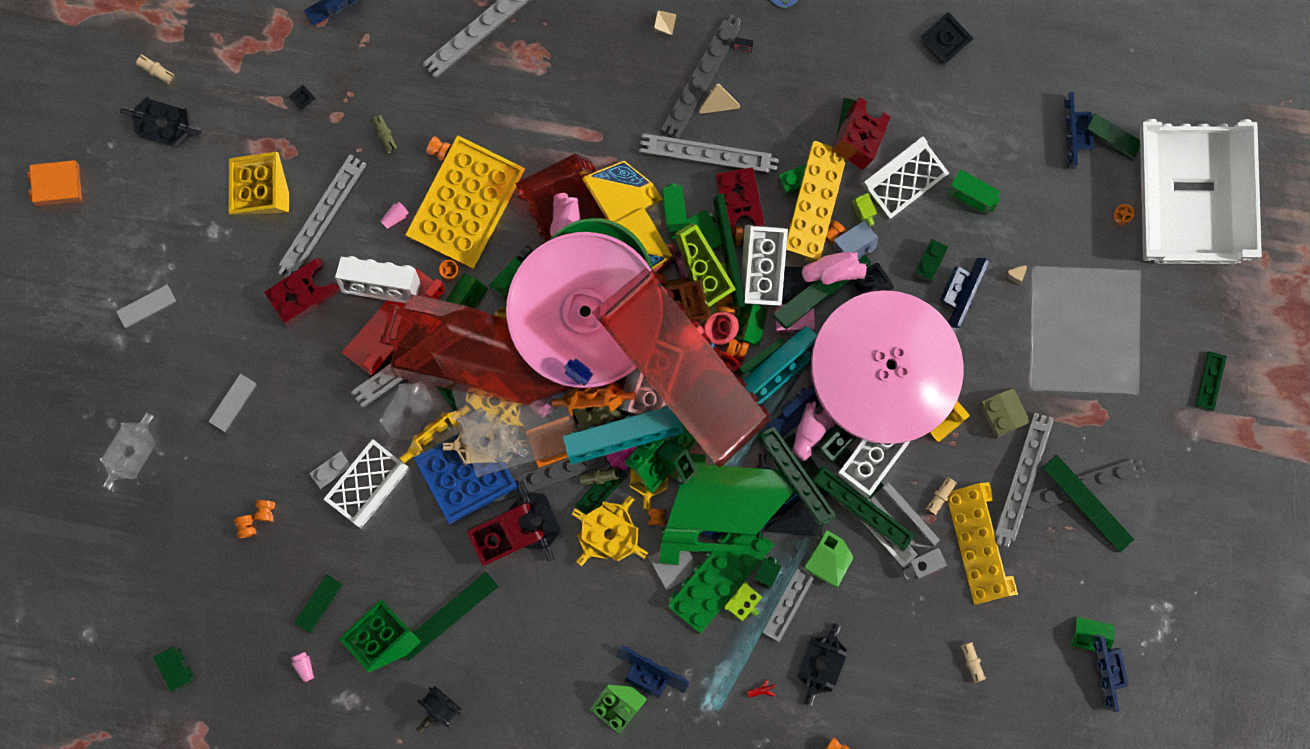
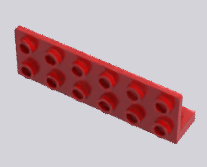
(365, 347)

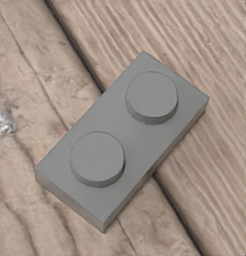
(330, 470)

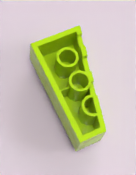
(703, 264)

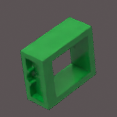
(974, 192)
(674, 209)

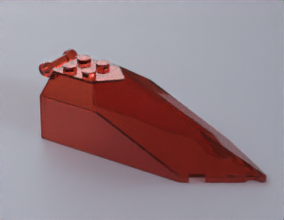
(462, 352)

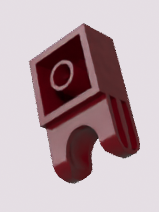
(860, 135)
(742, 205)
(302, 286)
(508, 534)

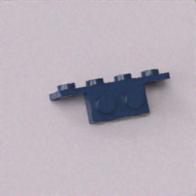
(326, 8)
(1078, 137)
(961, 290)
(793, 411)
(1112, 671)
(649, 675)

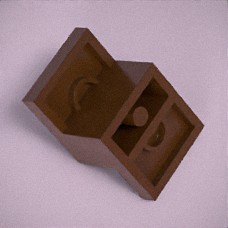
(690, 295)

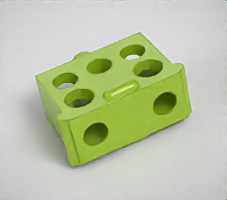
(864, 209)
(739, 598)

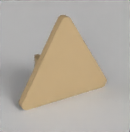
(718, 100)

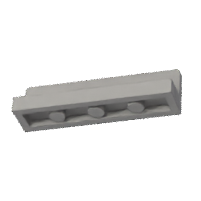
(896, 507)

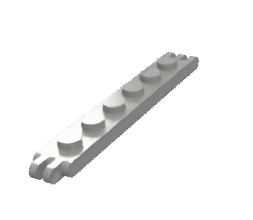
(472, 35)
(707, 153)
(321, 216)
(376, 386)
(1023, 479)

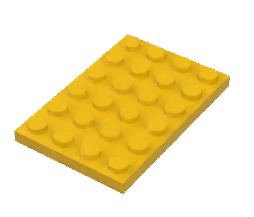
(465, 202)

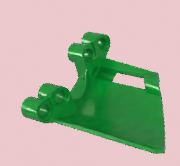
(721, 501)

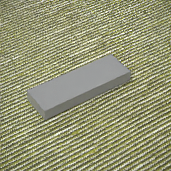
(146, 306)
(232, 403)

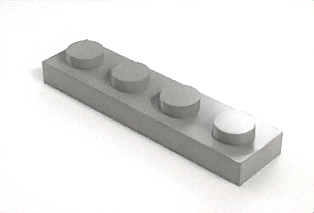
(788, 604)

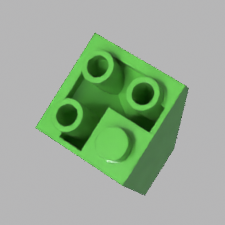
(829, 559)
(618, 706)

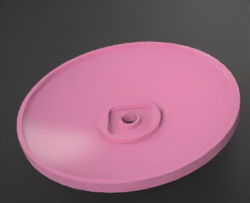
(547, 303)
(853, 373)

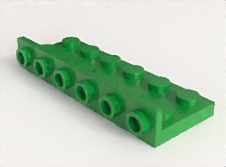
(648, 464)
(716, 581)

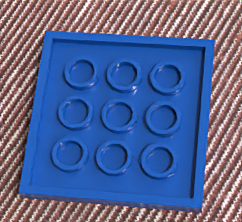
(456, 484)

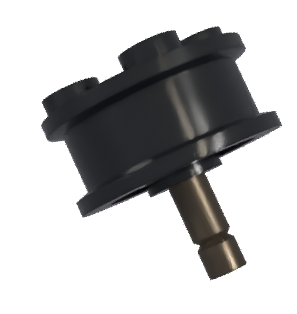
(438, 709)

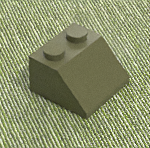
(1004, 413)

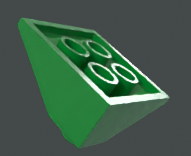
(379, 638)

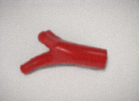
(762, 690)

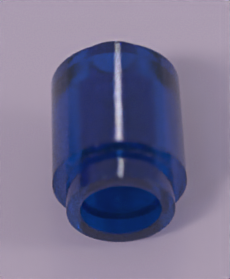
(578, 372)

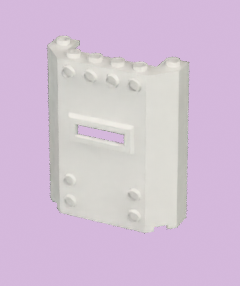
(1200, 224)

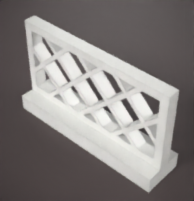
(897, 163)
(379, 494)

